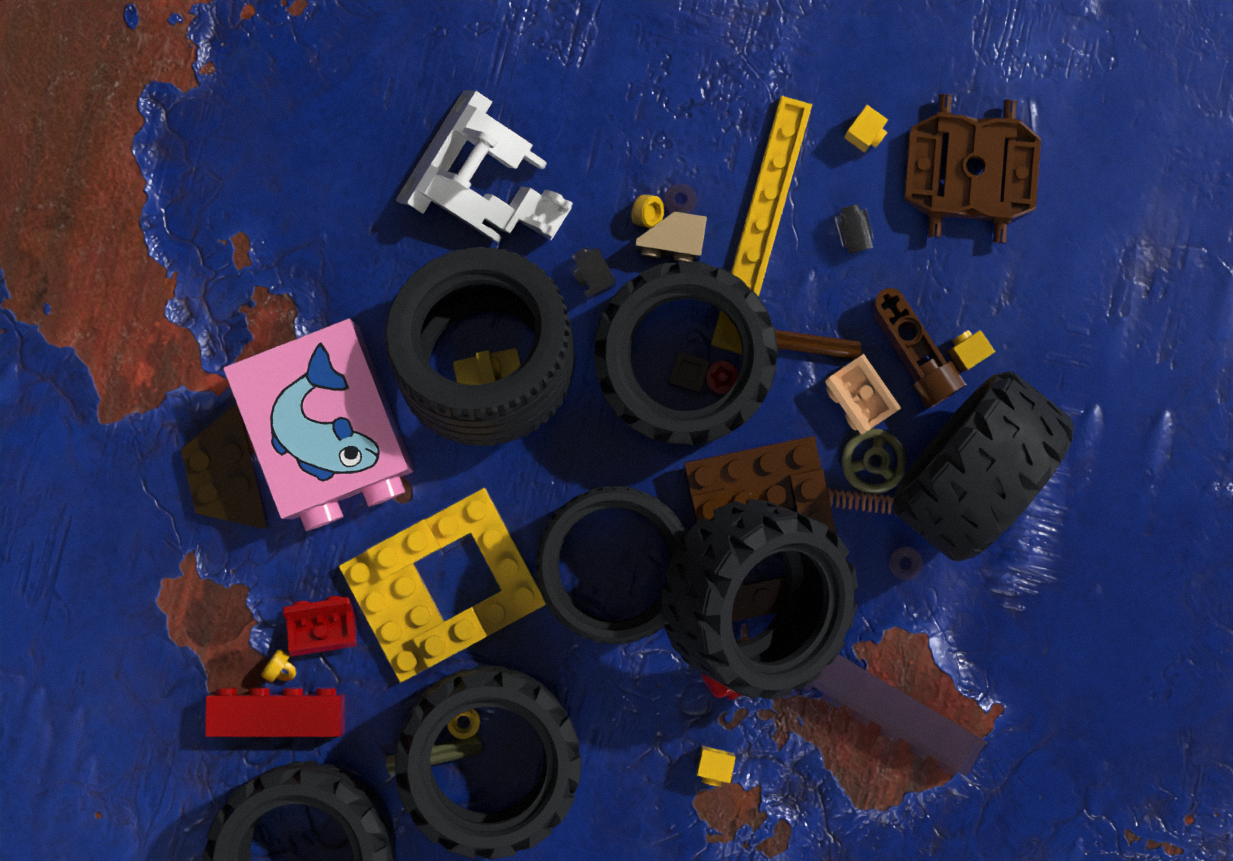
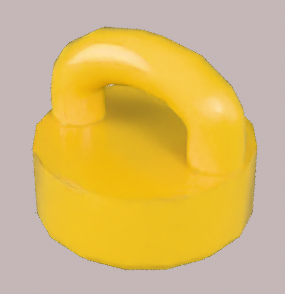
(647, 211)
(275, 665)

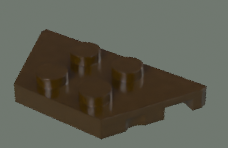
(224, 472)

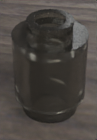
(854, 229)

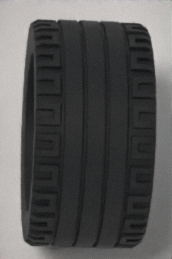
(468, 284)

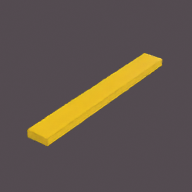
(765, 208)

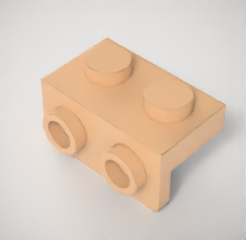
(861, 395)

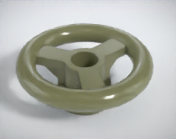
(892, 478)

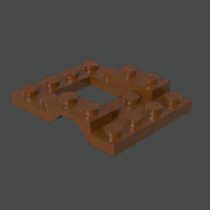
(777, 473)

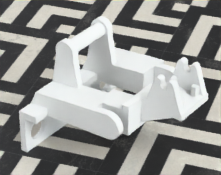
(452, 192)

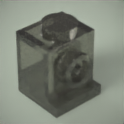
(592, 272)

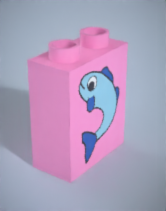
(320, 424)

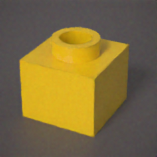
(867, 129)
(970, 349)
(715, 766)

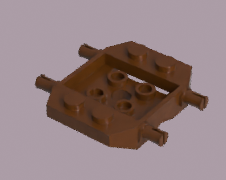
(969, 194)

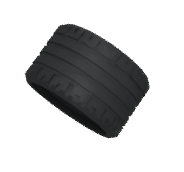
(548, 555)

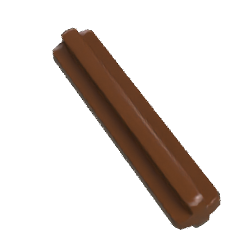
(818, 344)

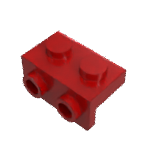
(320, 626)

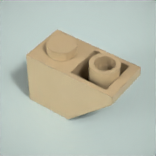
(675, 236)

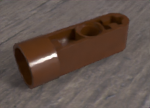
(933, 379)

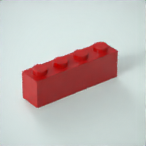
(275, 713)

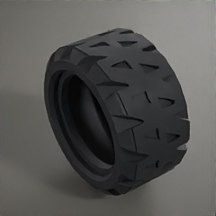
(678, 282)
(984, 466)
(809, 622)
(311, 784)
(492, 833)

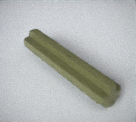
(446, 752)

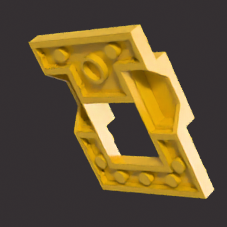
(401, 605)

